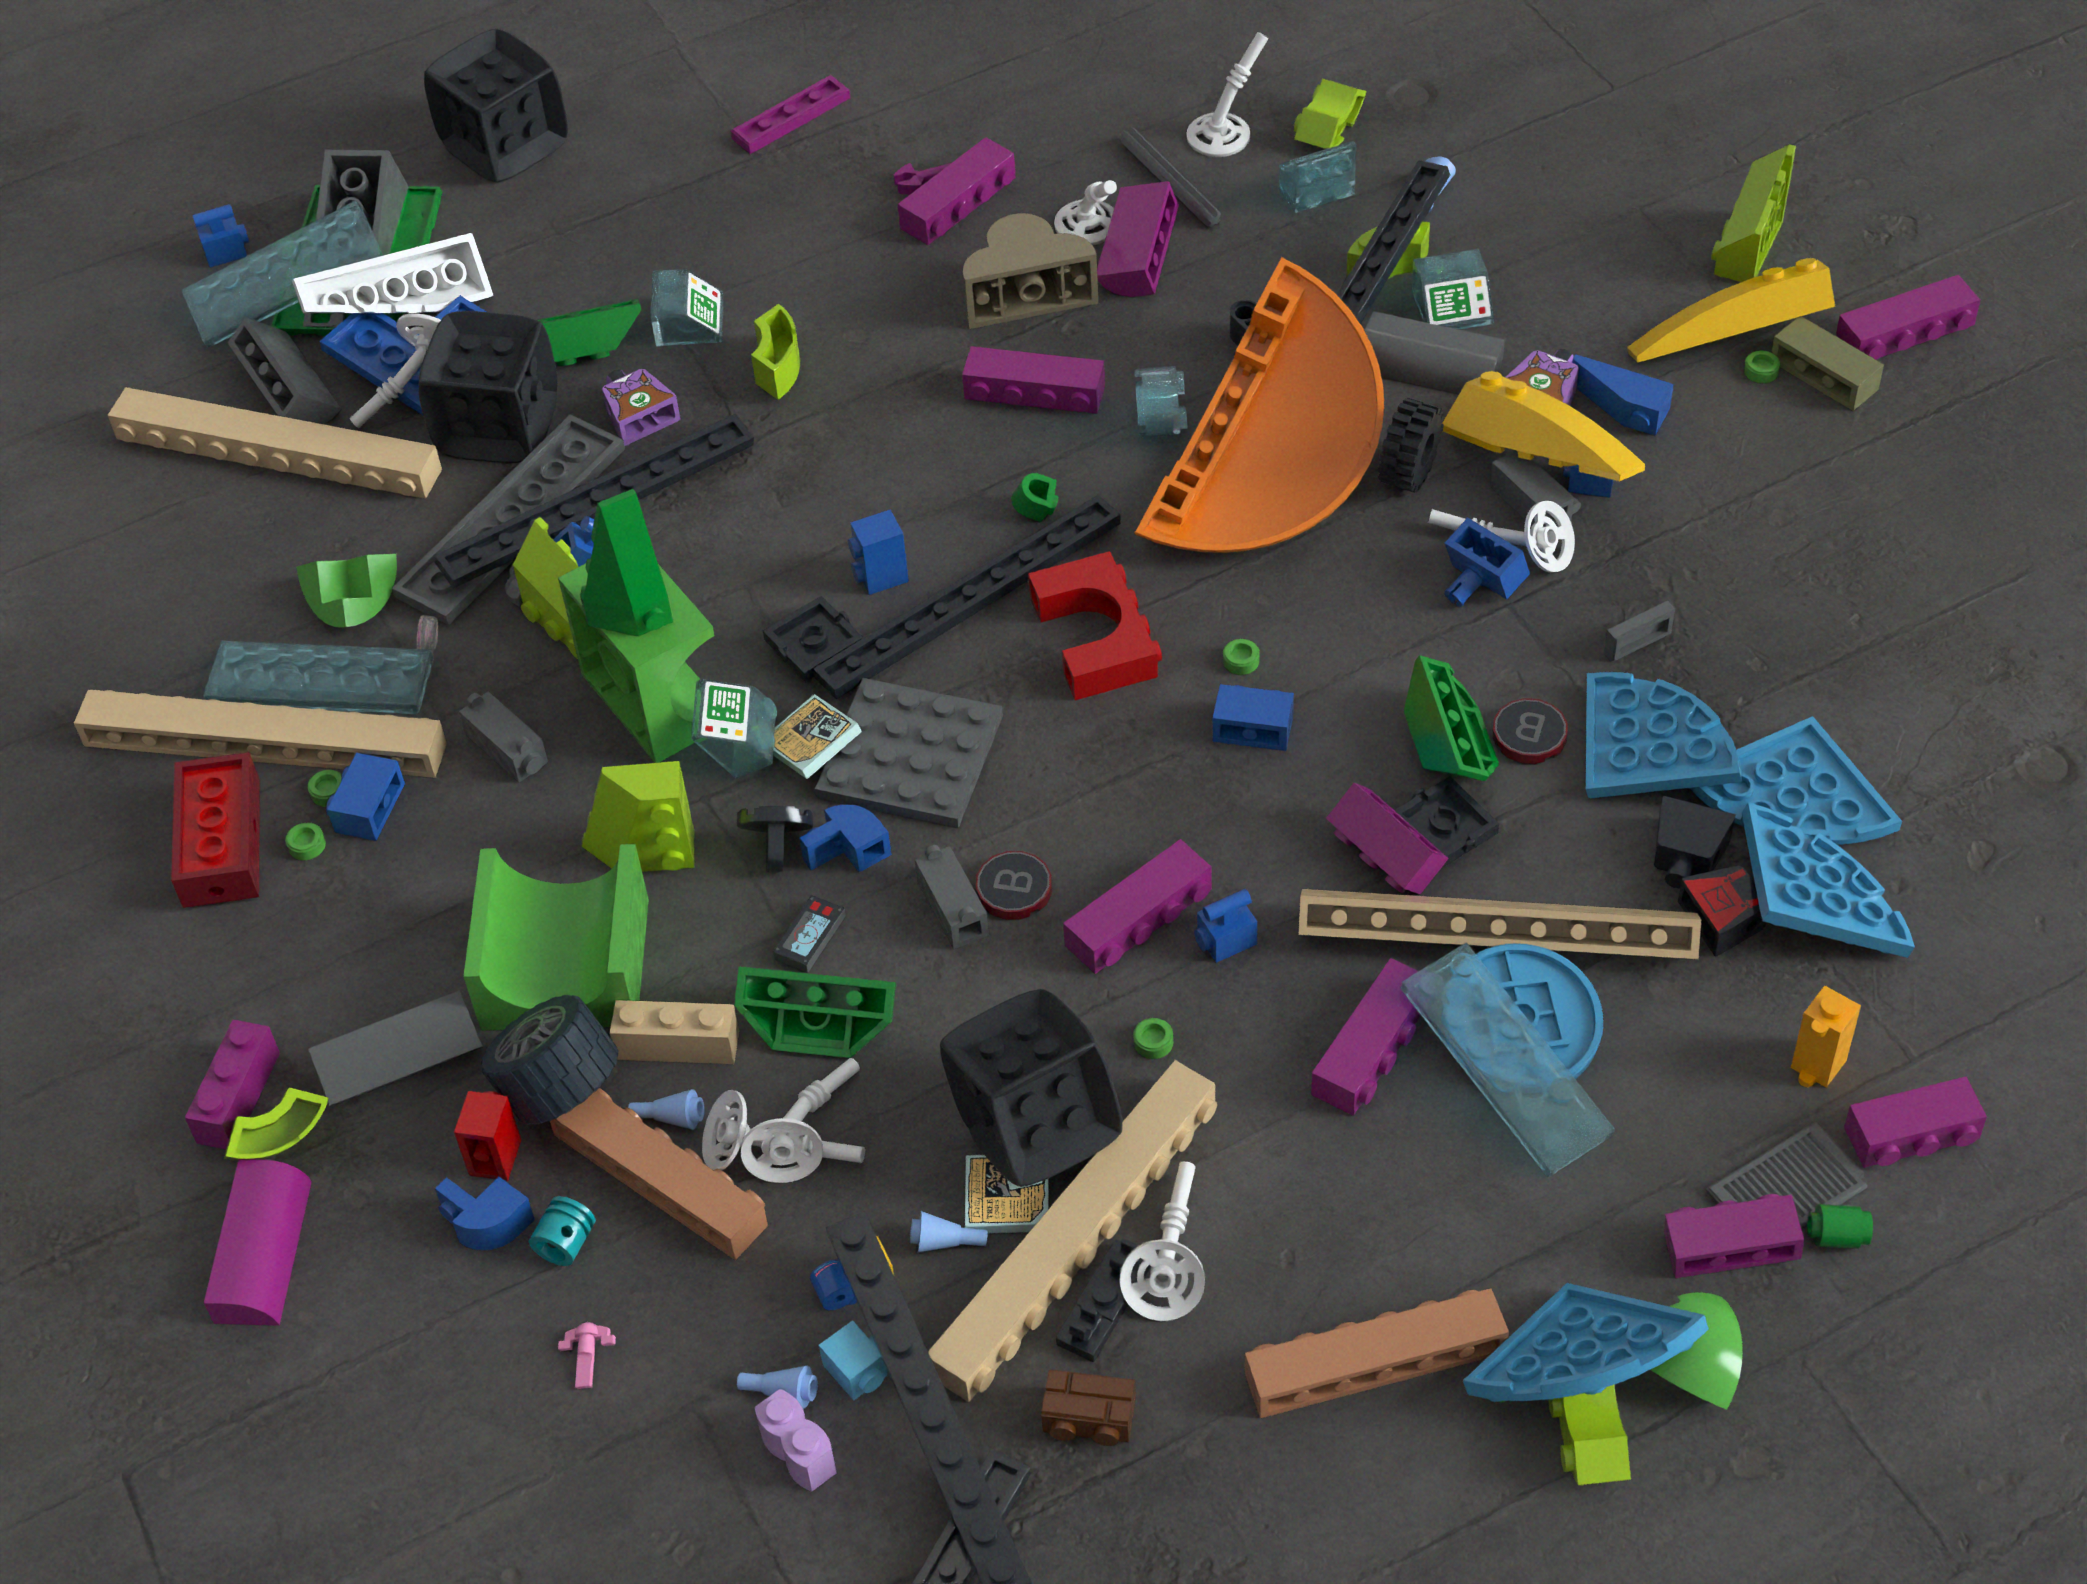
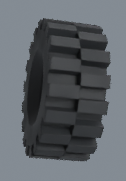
(1410, 445)

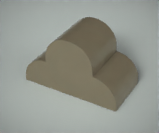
(1028, 272)

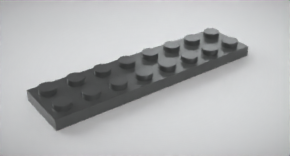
(560, 463)

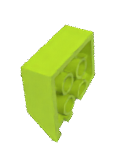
(1755, 217)
(537, 575)
(642, 808)

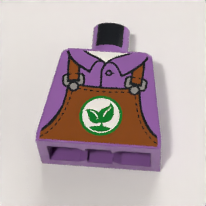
(1549, 374)
(638, 404)

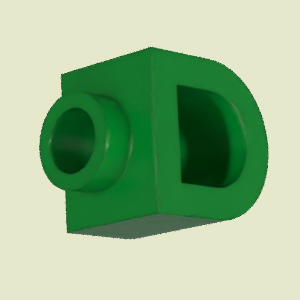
(1035, 497)

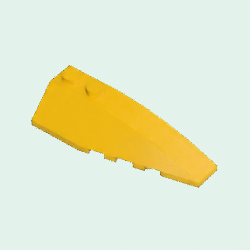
(1741, 308)
(1514, 416)

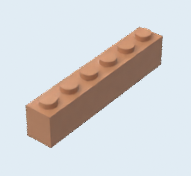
(663, 1173)
(1374, 1352)

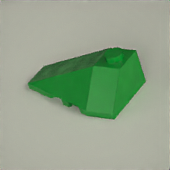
(623, 577)

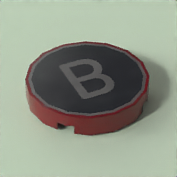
(1530, 730)
(1013, 885)

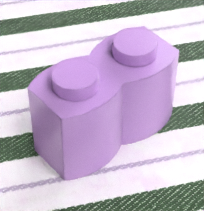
(795, 1440)

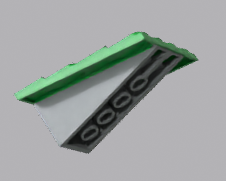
(396, 213)

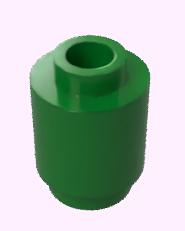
(1840, 1226)

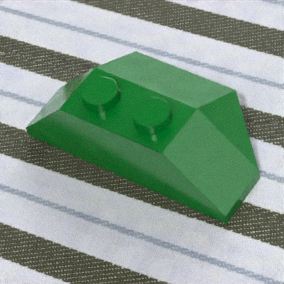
(590, 331)
(1447, 723)
(814, 1010)

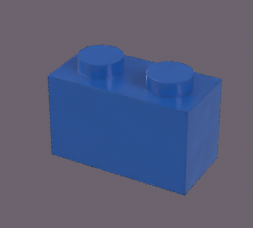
(878, 552)
(1253, 717)
(365, 796)

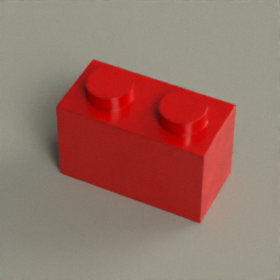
(487, 1135)

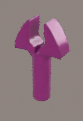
(910, 179)

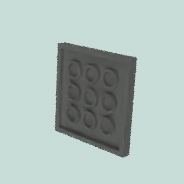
(913, 753)

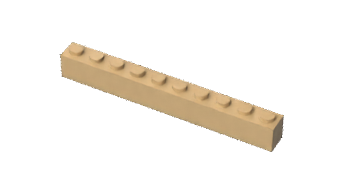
(275, 442)
(266, 731)
(1500, 923)
(1072, 1231)

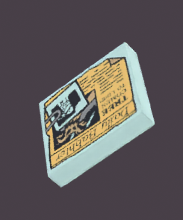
(813, 736)
(998, 1204)

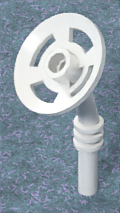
(1216, 125)
(1086, 213)
(396, 384)
(1534, 539)
(728, 1132)
(782, 1137)
(1164, 1265)

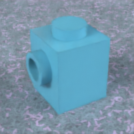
(853, 1360)

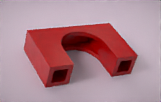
(1097, 587)

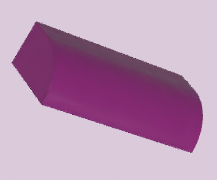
(1137, 239)
(257, 1243)

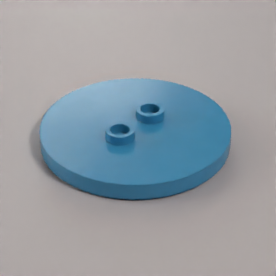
(1552, 997)

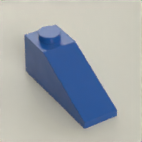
(1625, 395)

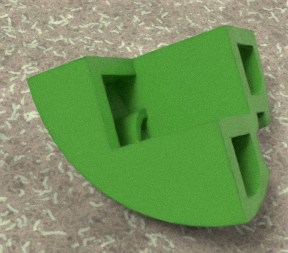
(348, 590)
(1715, 1359)

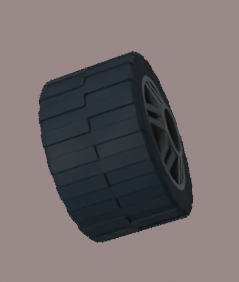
(550, 1059)

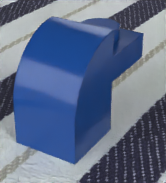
(846, 831)
(488, 1220)

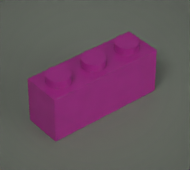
(1386, 840)
(232, 1082)
(1915, 1122)
(1733, 1235)

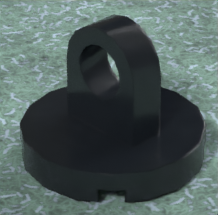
(775, 821)

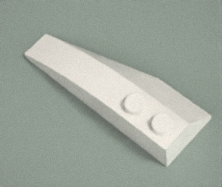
(400, 282)

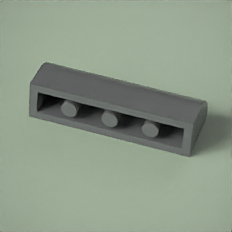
(1431, 353)
(282, 373)
(395, 1048)

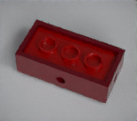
(216, 830)

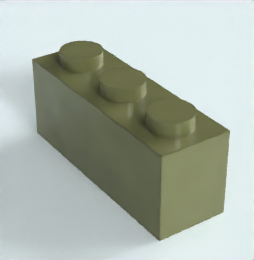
(1827, 363)

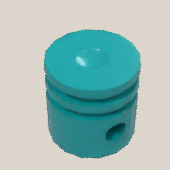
(564, 1226)

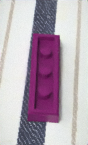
(790, 114)

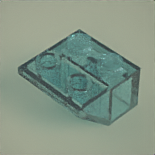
(1319, 177)

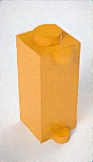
(1824, 1037)

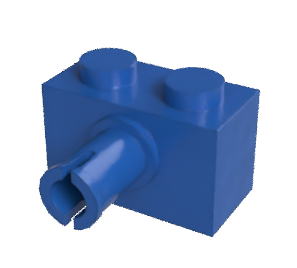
(1484, 562)

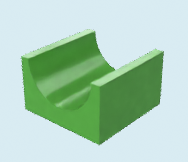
(642, 675)
(554, 940)

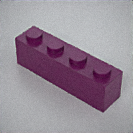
(956, 191)
(1910, 318)
(1033, 379)
(1138, 906)
(1367, 1042)

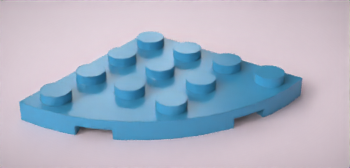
(1652, 738)
(1808, 780)
(1818, 886)
(1583, 1345)

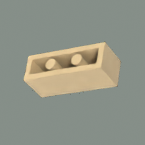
(675, 1032)

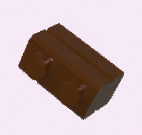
(1088, 1407)

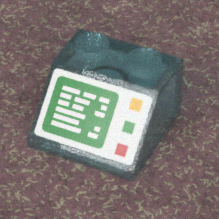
(1453, 290)
(685, 309)
(734, 725)

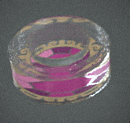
(427, 632)

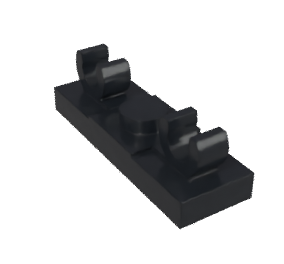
(1099, 1305)

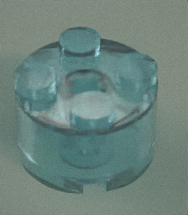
(1158, 401)

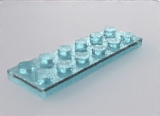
(263, 280)
(321, 676)
(1507, 1059)

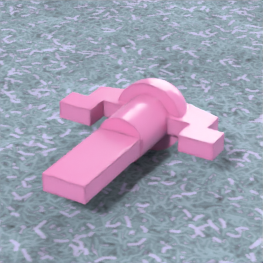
(586, 1335)

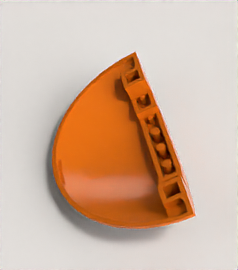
(1282, 429)

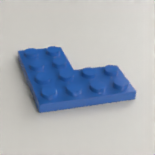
(376, 349)

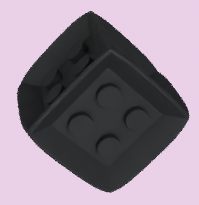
(496, 104)
(488, 386)
(1031, 1087)

